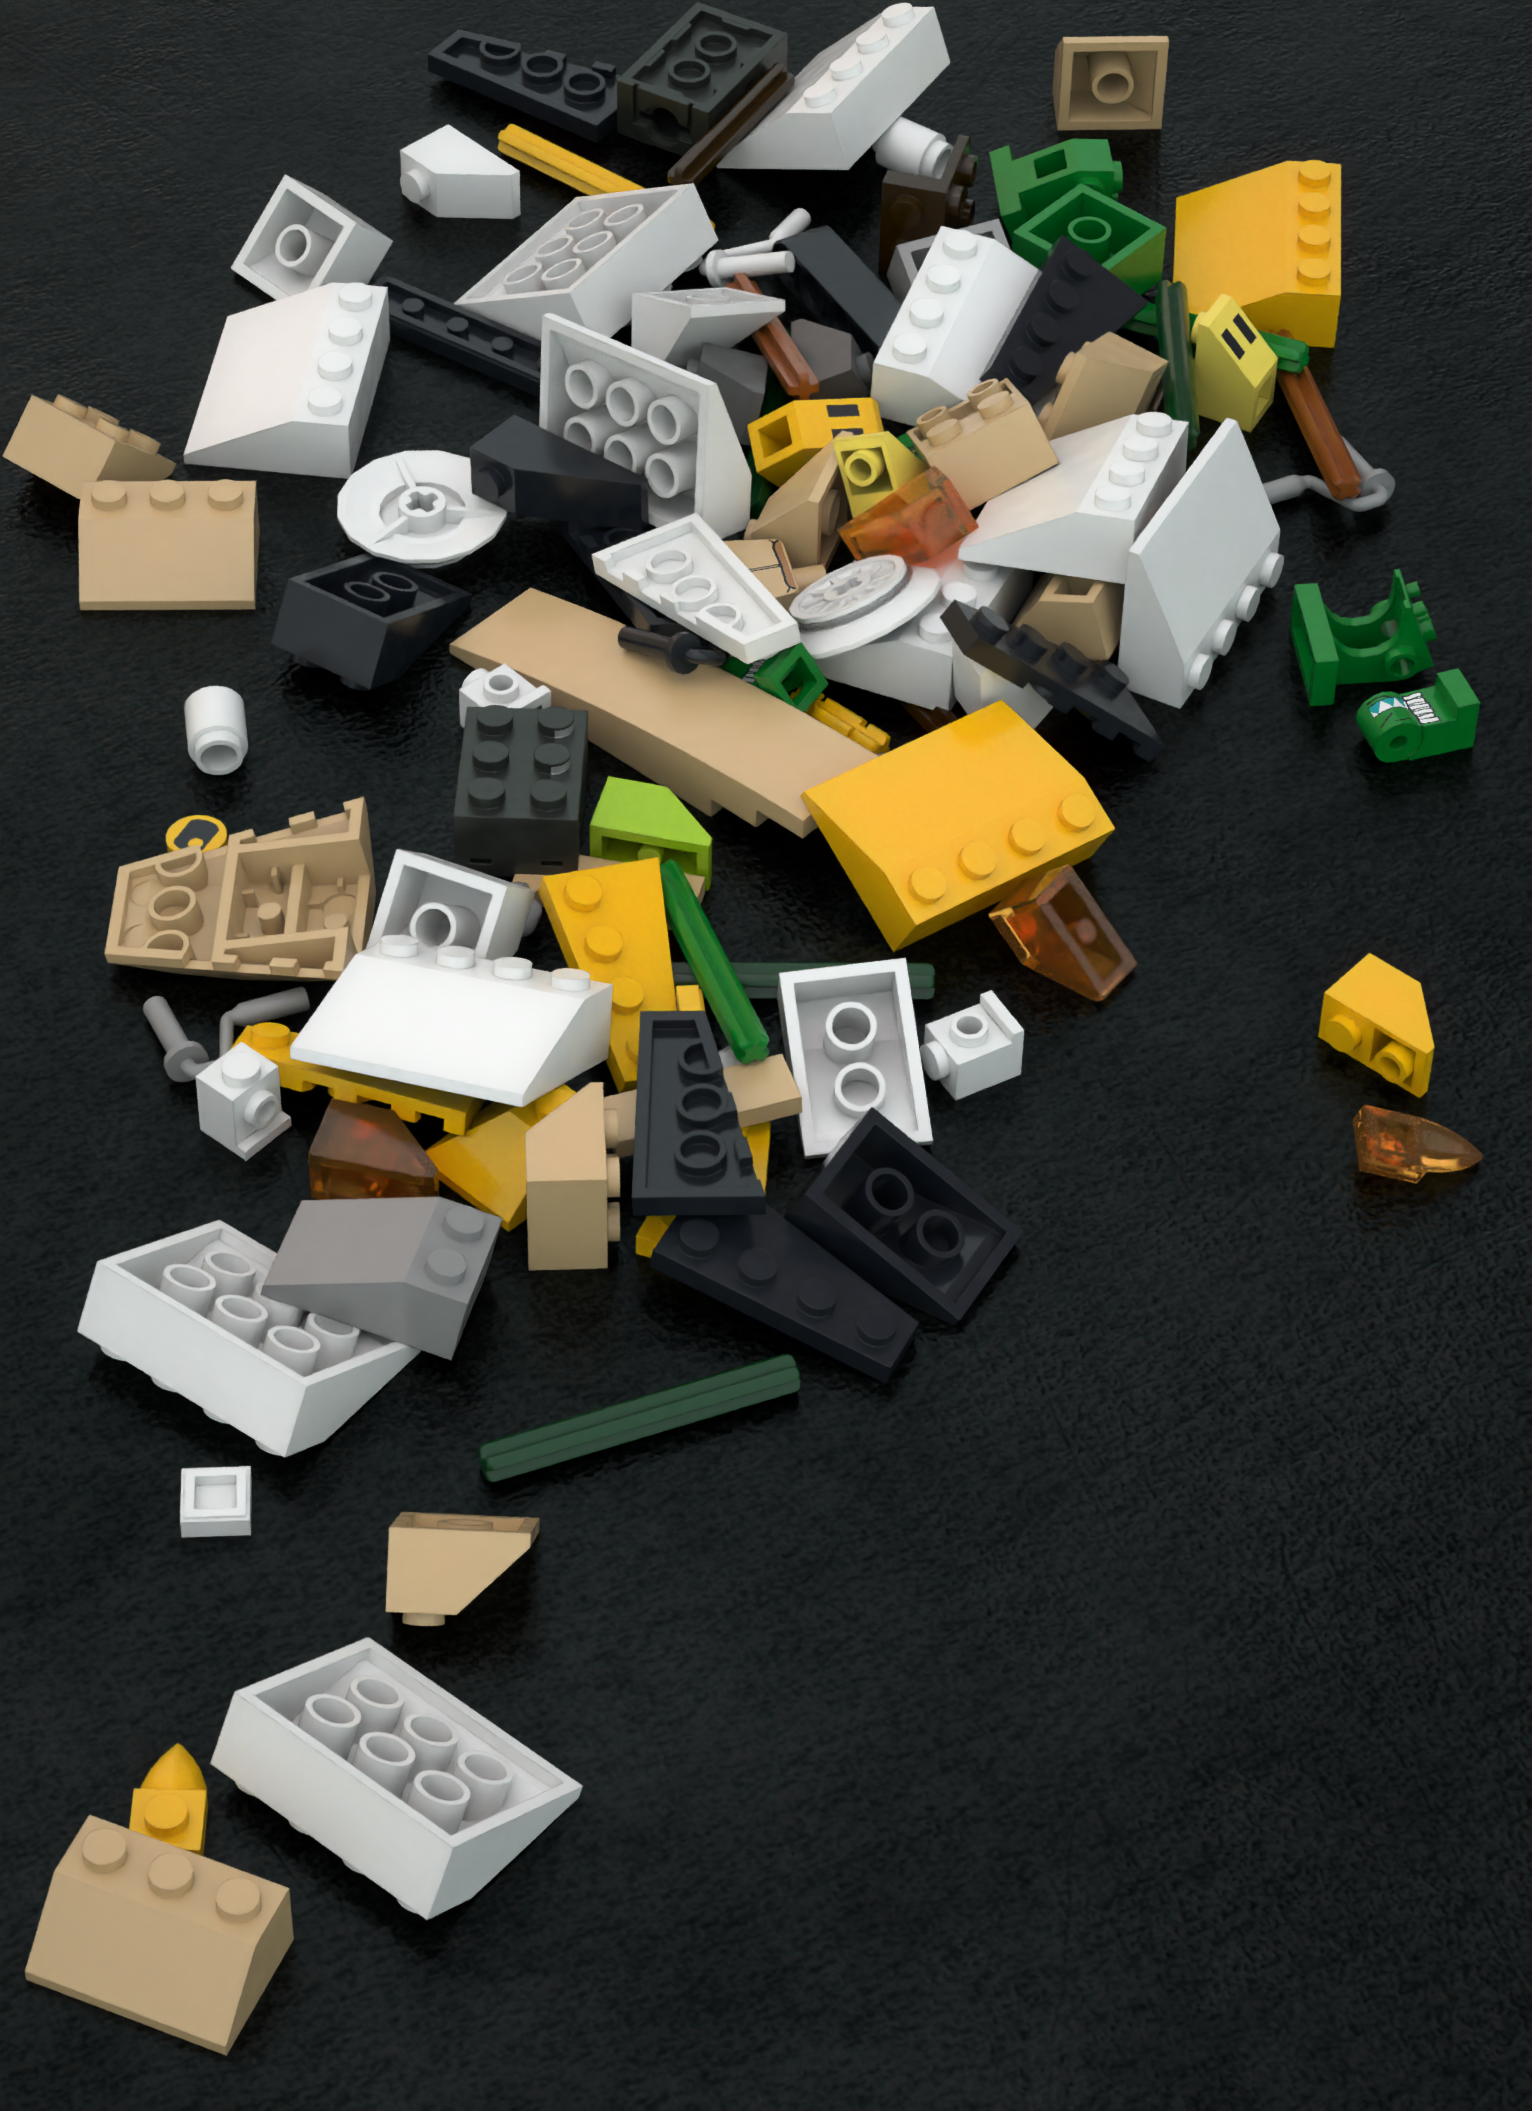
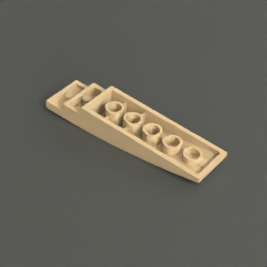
(693, 732)

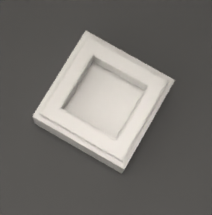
(216, 1501)

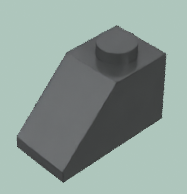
(834, 360)
(739, 380)

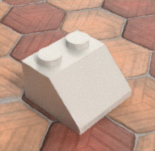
(308, 243)
(451, 906)

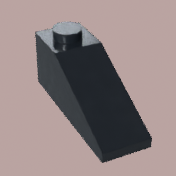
(555, 479)

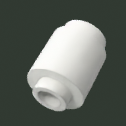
(912, 149)
(216, 729)

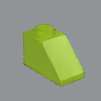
(648, 822)

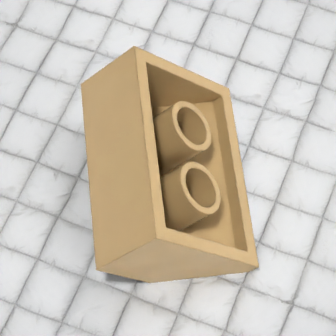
(168, 545)
(160, 1934)

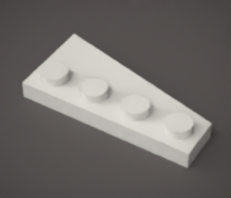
(702, 586)

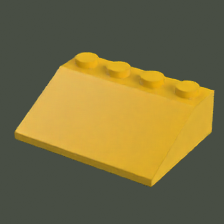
(1269, 246)
(956, 821)

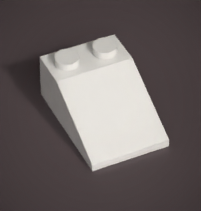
(852, 1049)

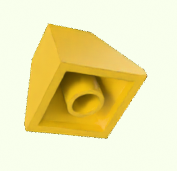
(490, 1159)

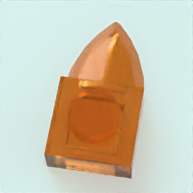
(1408, 1145)

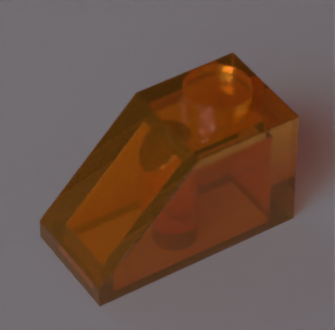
(911, 521)
(1063, 933)
(368, 1155)

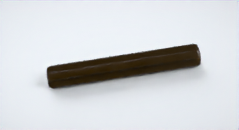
(732, 126)

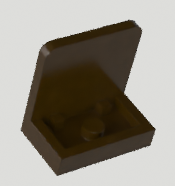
(920, 205)

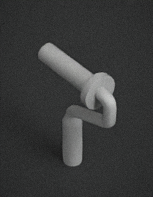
(1375, 486)
(189, 1058)

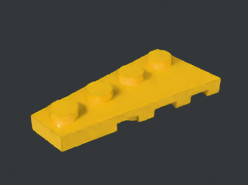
(616, 931)
(406, 1099)

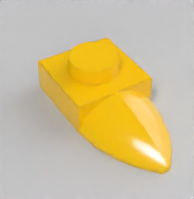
(172, 1802)

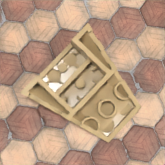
(255, 908)

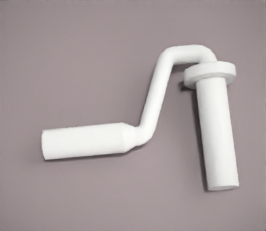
(755, 258)

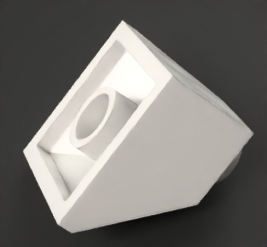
(679, 321)

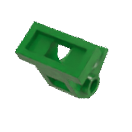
(1043, 177)
(1362, 648)

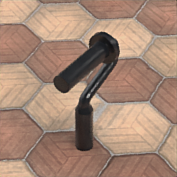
(681, 652)

